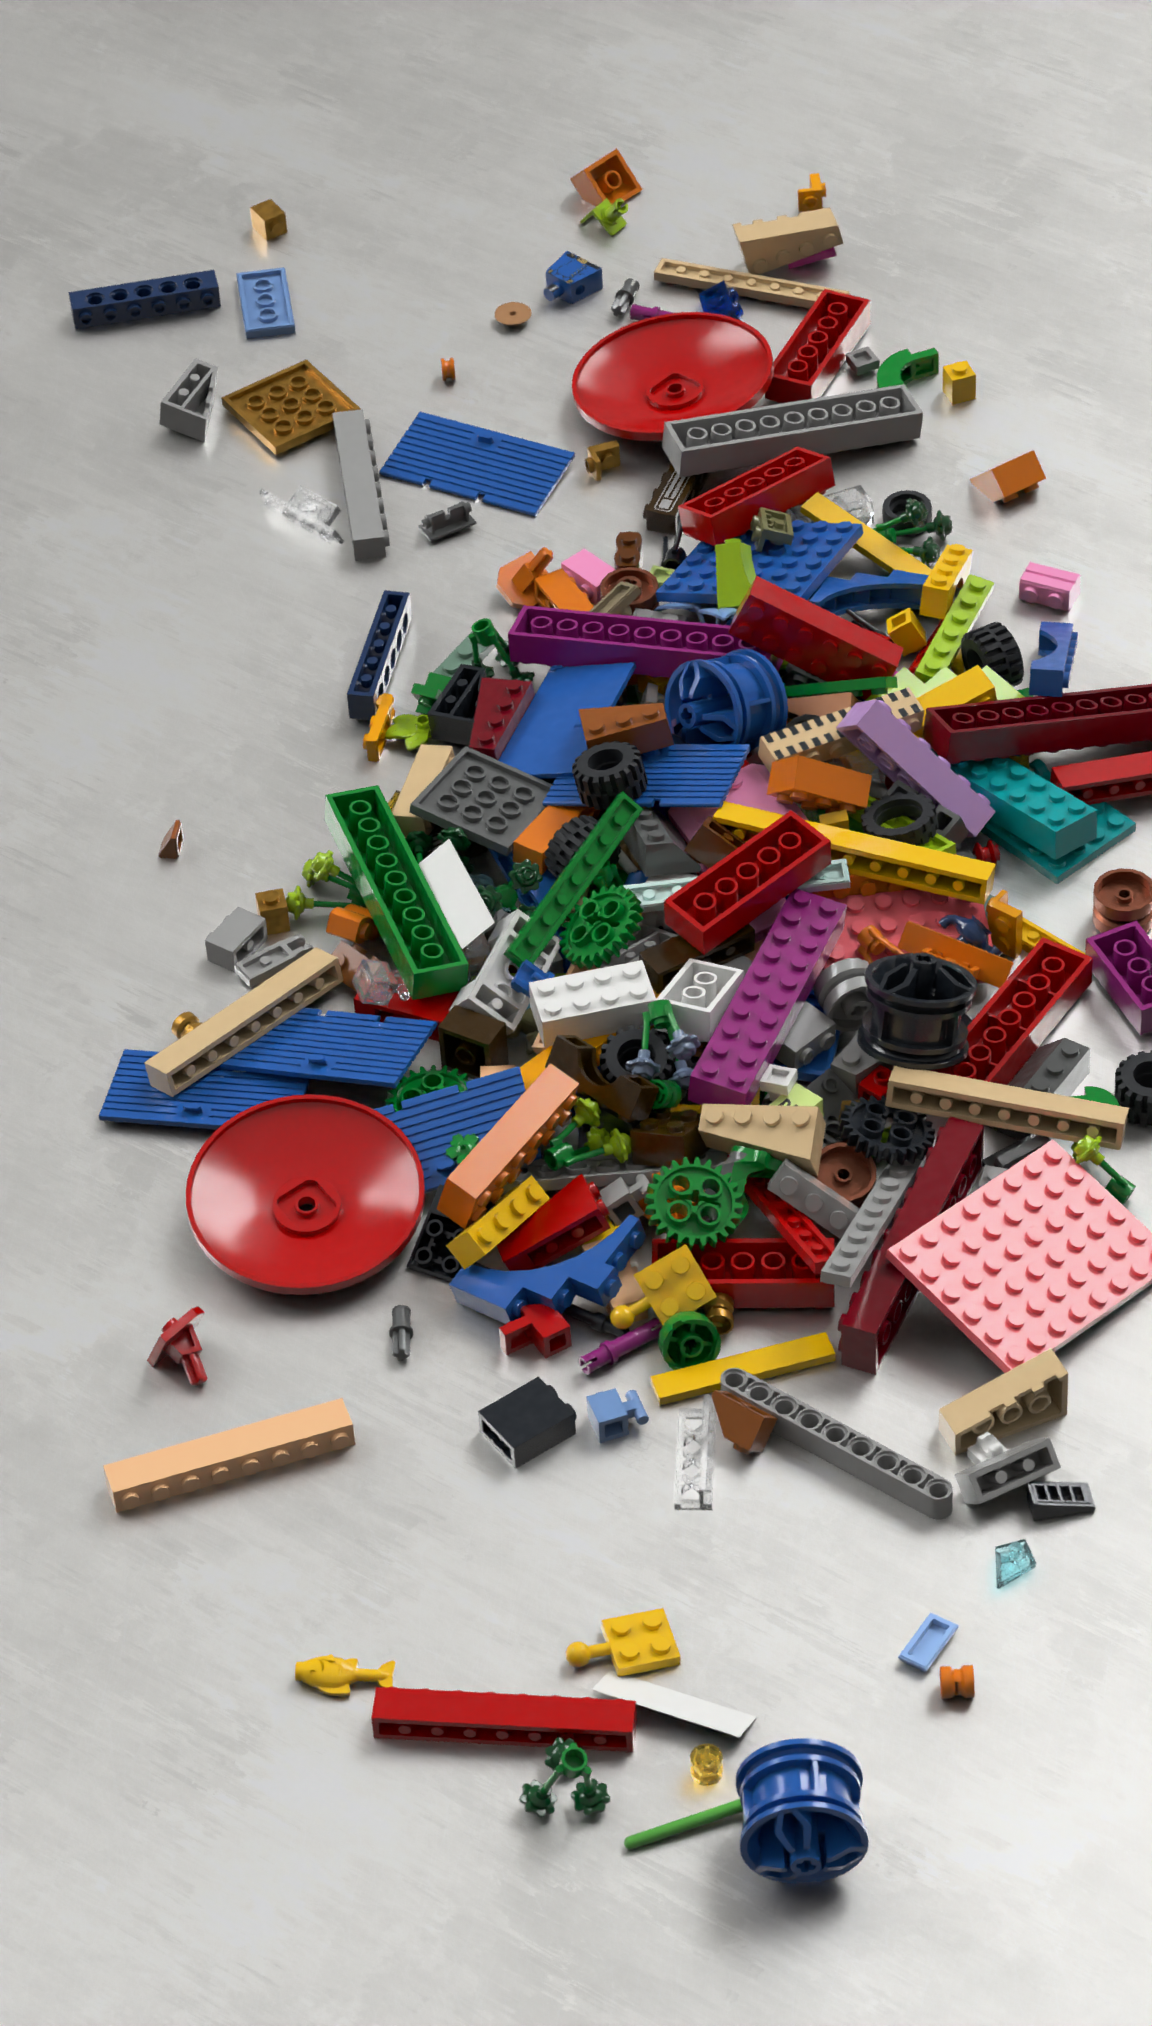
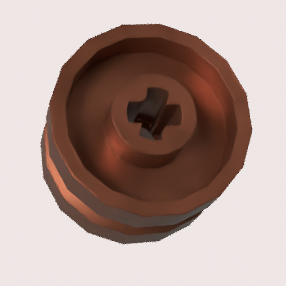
(642, 578)
(1122, 898)
(847, 1172)

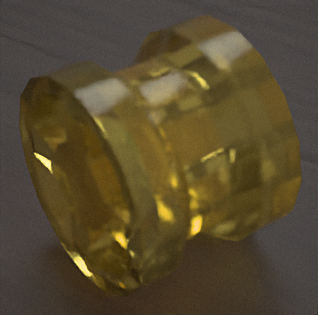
(700, 1758)

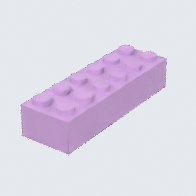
(909, 759)

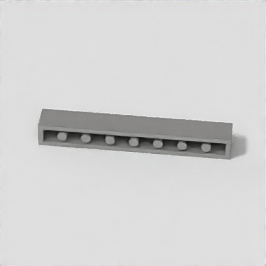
(361, 485)

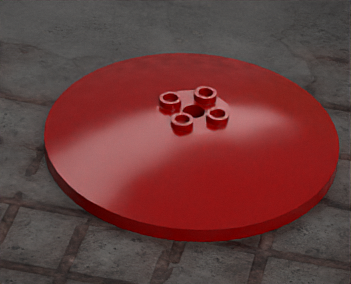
(671, 372)
(296, 1153)

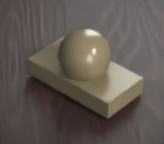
(618, 600)

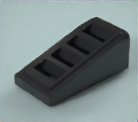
(1042, 1509)

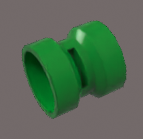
(669, 1094)

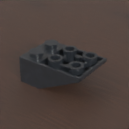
(430, 1251)

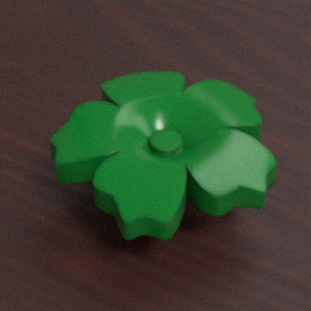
(461, 1146)

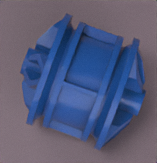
(726, 699)
(801, 1811)

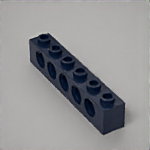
(144, 299)
(379, 654)

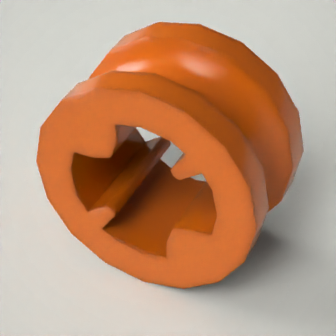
(448, 369)

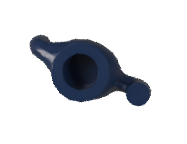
(970, 932)

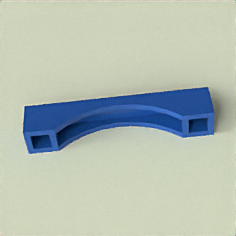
(1058, 649)

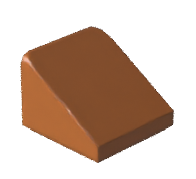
(172, 842)

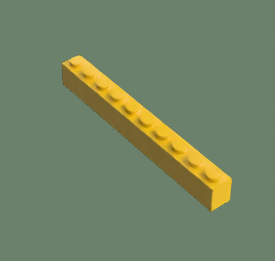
(881, 857)

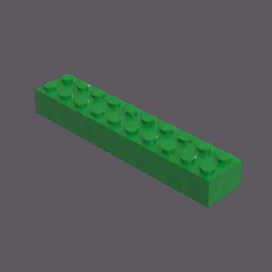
(396, 892)

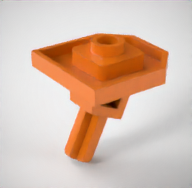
(517, 578)

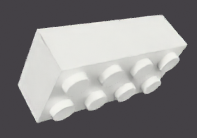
(591, 1001)

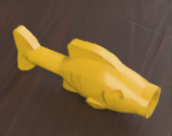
(334, 1674)

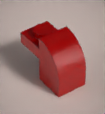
(537, 1326)

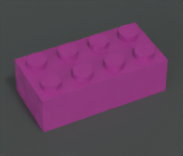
(1125, 971)

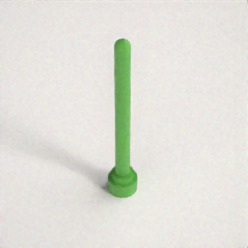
(683, 1824)

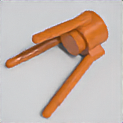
(874, 942)

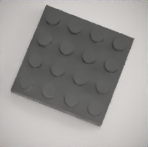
(483, 799)

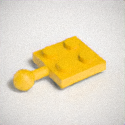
(669, 1287)
(633, 1641)

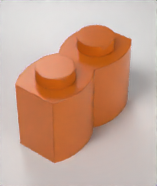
(352, 924)

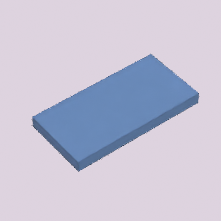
(265, 303)

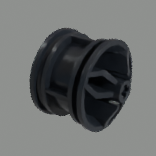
(917, 1011)

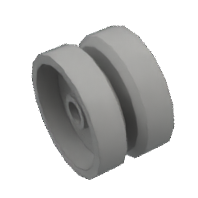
(843, 993)

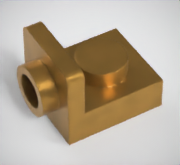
(602, 457)

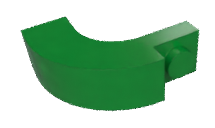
(905, 367)

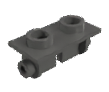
(440, 525)

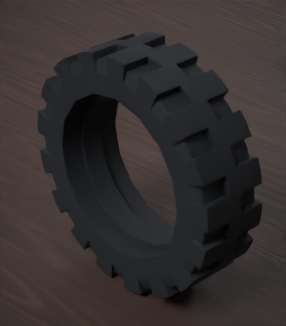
(897, 806)

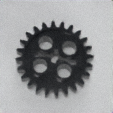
(864, 1126)

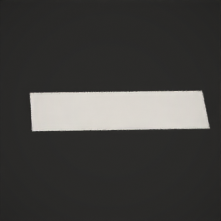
(456, 894)
(675, 1703)

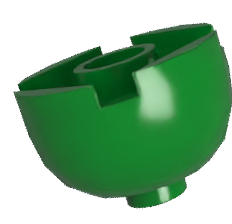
(688, 1340)

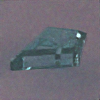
(1012, 1562)

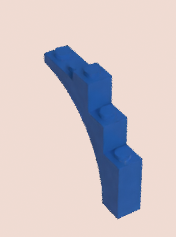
(870, 592)
(588, 1275)

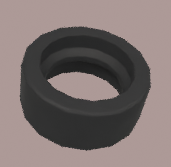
(897, 502)

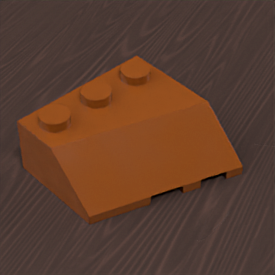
(639, 725)

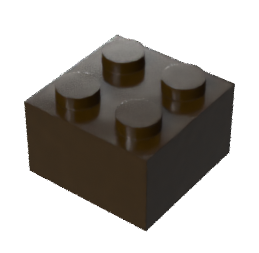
(472, 1041)
(667, 1138)

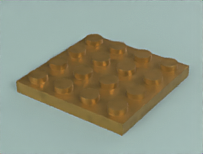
(288, 406)

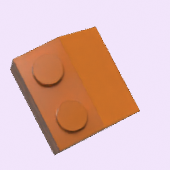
(606, 179)
(1009, 478)

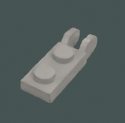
(271, 960)

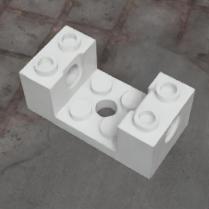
(491, 990)

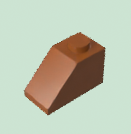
(743, 1422)

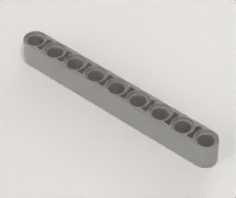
(845, 1446)

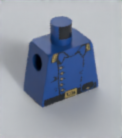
(572, 279)

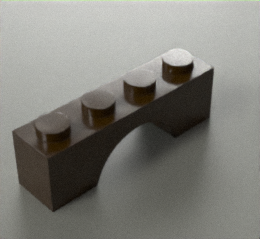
(628, 1095)

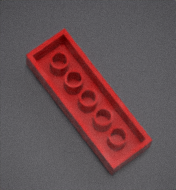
(819, 347)
(772, 485)
(811, 636)
(747, 882)
(757, 1273)

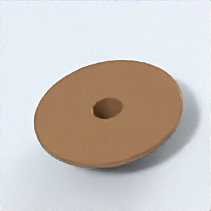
(512, 313)

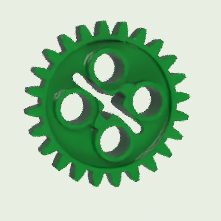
(601, 926)
(424, 1083)
(692, 1227)

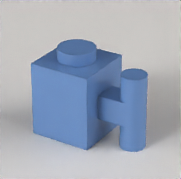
(611, 1415)

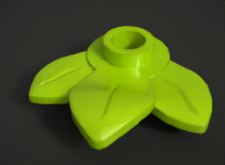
(411, 728)

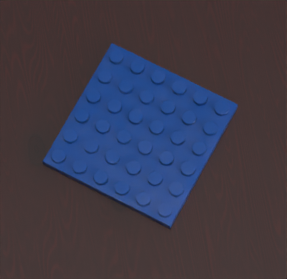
(793, 567)

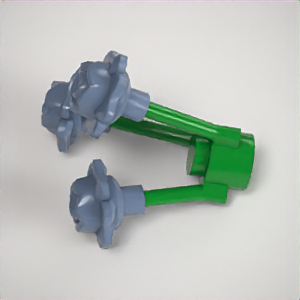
(681, 1048)

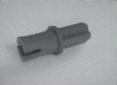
(625, 297)
(401, 1332)

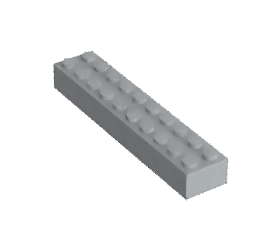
(814, 424)

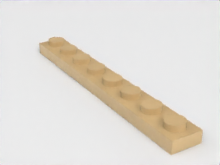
(745, 284)

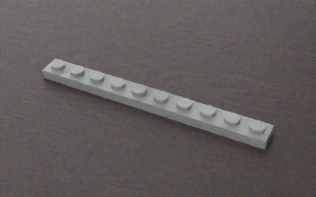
(869, 1223)

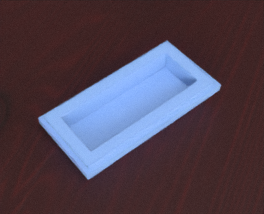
(928, 1642)

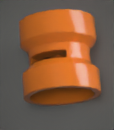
(957, 1682)

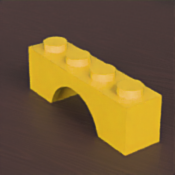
(947, 574)
(498, 1222)

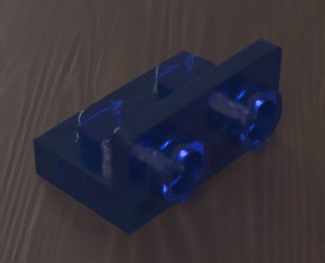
(721, 300)

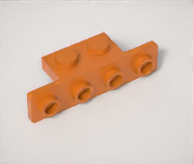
(980, 963)

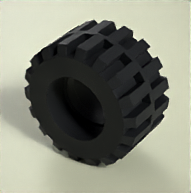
(997, 649)
(607, 771)
(568, 841)
(626, 1047)
(1134, 1087)

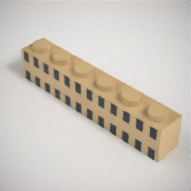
(820, 738)

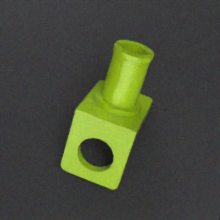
(609, 215)

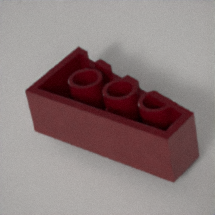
(498, 713)

